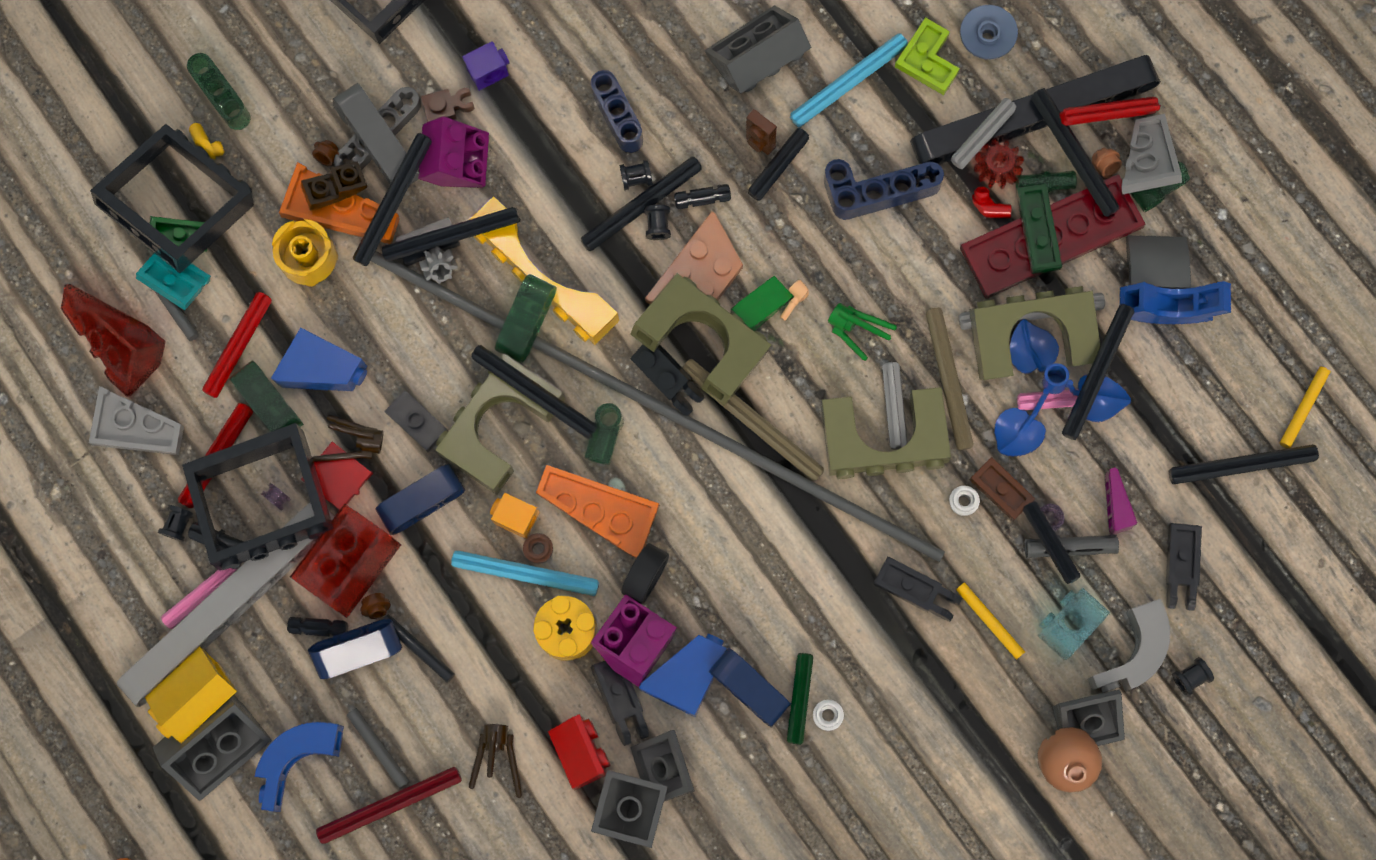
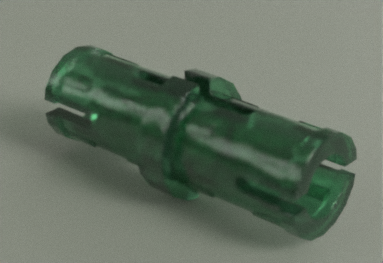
(1053, 180)

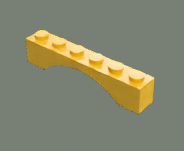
(585, 310)

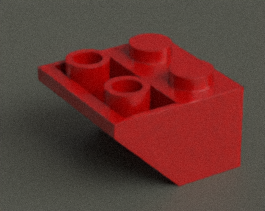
(578, 751)

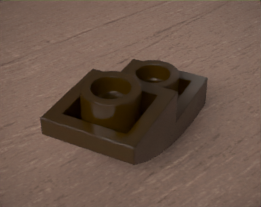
(336, 186)

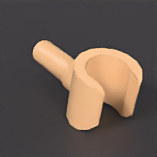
(800, 293)

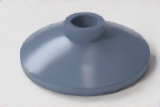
(989, 20)

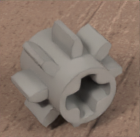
(438, 264)

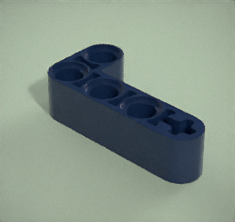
(883, 184)

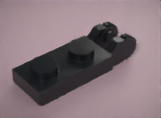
(668, 377)
(1183, 563)
(914, 588)
(620, 701)

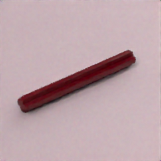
(388, 805)

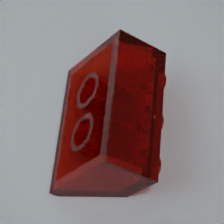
(345, 561)

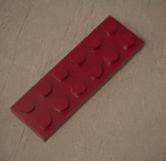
(1001, 256)

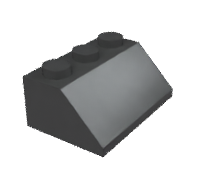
(759, 49)
(213, 749)

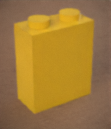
(189, 695)

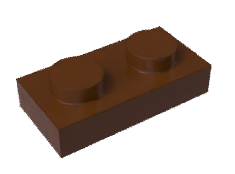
(760, 132)
(1001, 488)

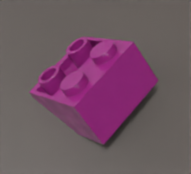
(455, 155)
(633, 640)

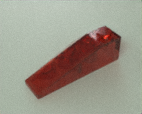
(121, 342)

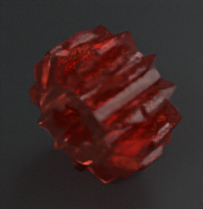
(1005, 156)

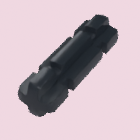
(702, 196)
(316, 627)

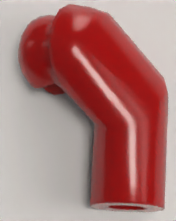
(987, 207)

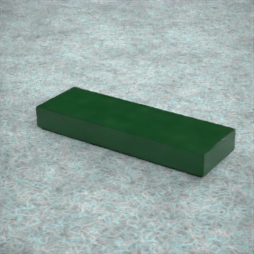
(1039, 228)

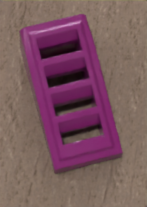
(1118, 505)

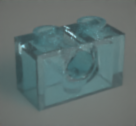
(1089, 616)

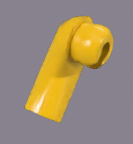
(200, 139)

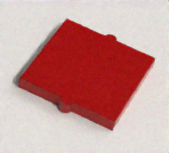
(340, 478)

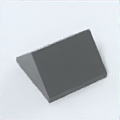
(1097, 715)
(663, 763)
(629, 809)

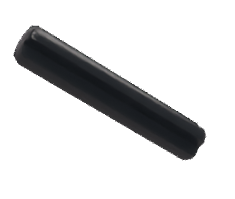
(778, 164)
(1051, 542)

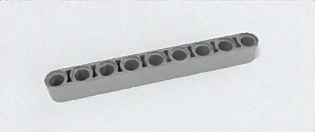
(213, 615)

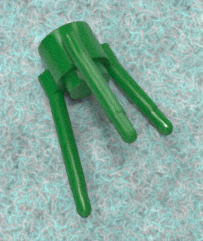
(846, 318)

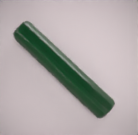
(800, 698)

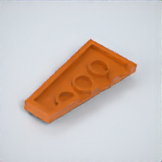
(346, 216)
(607, 511)

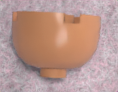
(1070, 760)

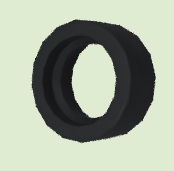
(645, 573)

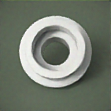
(968, 492)
(828, 705)

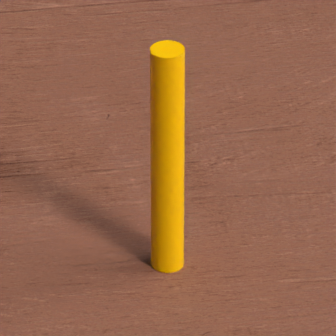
(1304, 407)
(990, 620)

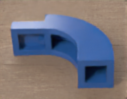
(1177, 306)
(287, 750)

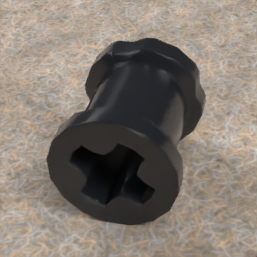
(633, 170)
(657, 222)
(176, 523)
(1193, 676)

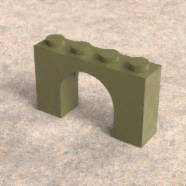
(684, 303)
(1071, 311)
(461, 443)
(850, 455)

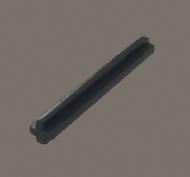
(1075, 153)
(392, 199)
(636, 206)
(451, 234)
(1098, 372)
(534, 391)
(1243, 464)

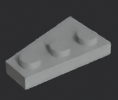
(1151, 156)
(132, 427)

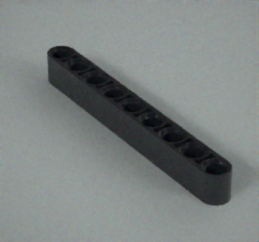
(1095, 88)

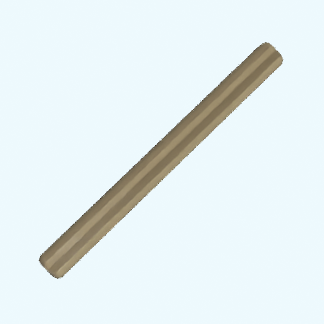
(761, 427)

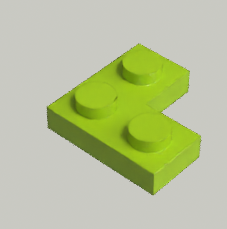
(922, 61)

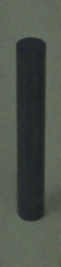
(422, 652)

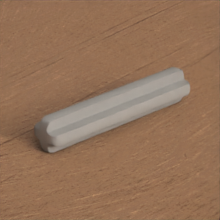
(983, 133)
(894, 405)

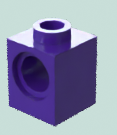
(486, 65)

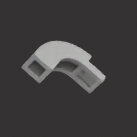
(1151, 646)

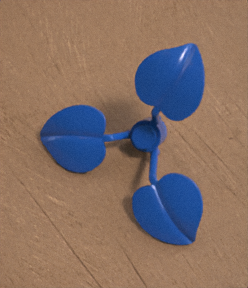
(1033, 349)

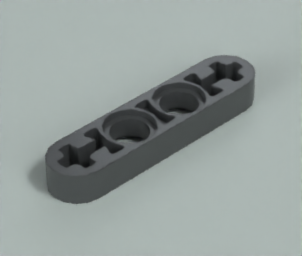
(408, 113)

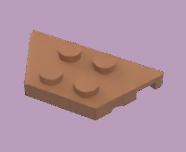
(706, 260)

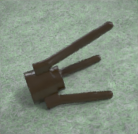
(367, 438)
(494, 739)

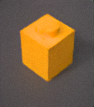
(514, 515)

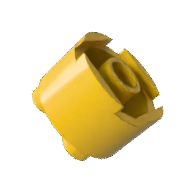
(309, 237)
(562, 611)

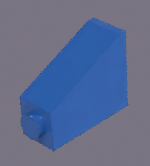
(318, 365)
(686, 676)

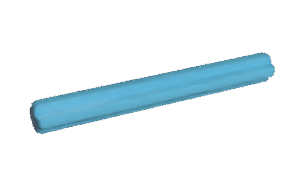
(848, 80)
(525, 573)

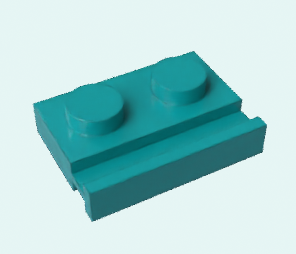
(174, 286)

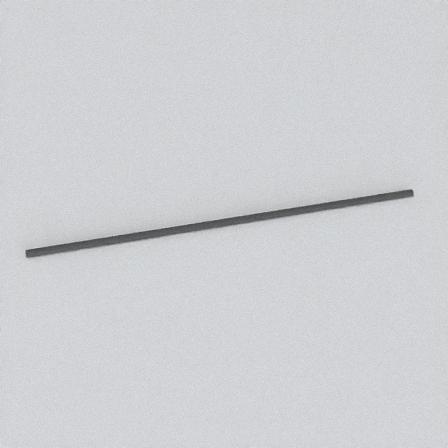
(669, 412)

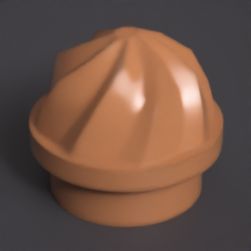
(1106, 162)

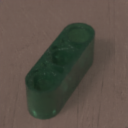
(214, 80)
(525, 318)
(264, 397)

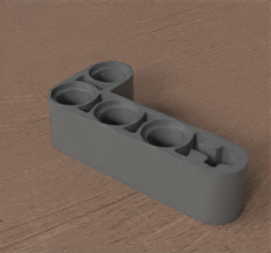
(371, 129)

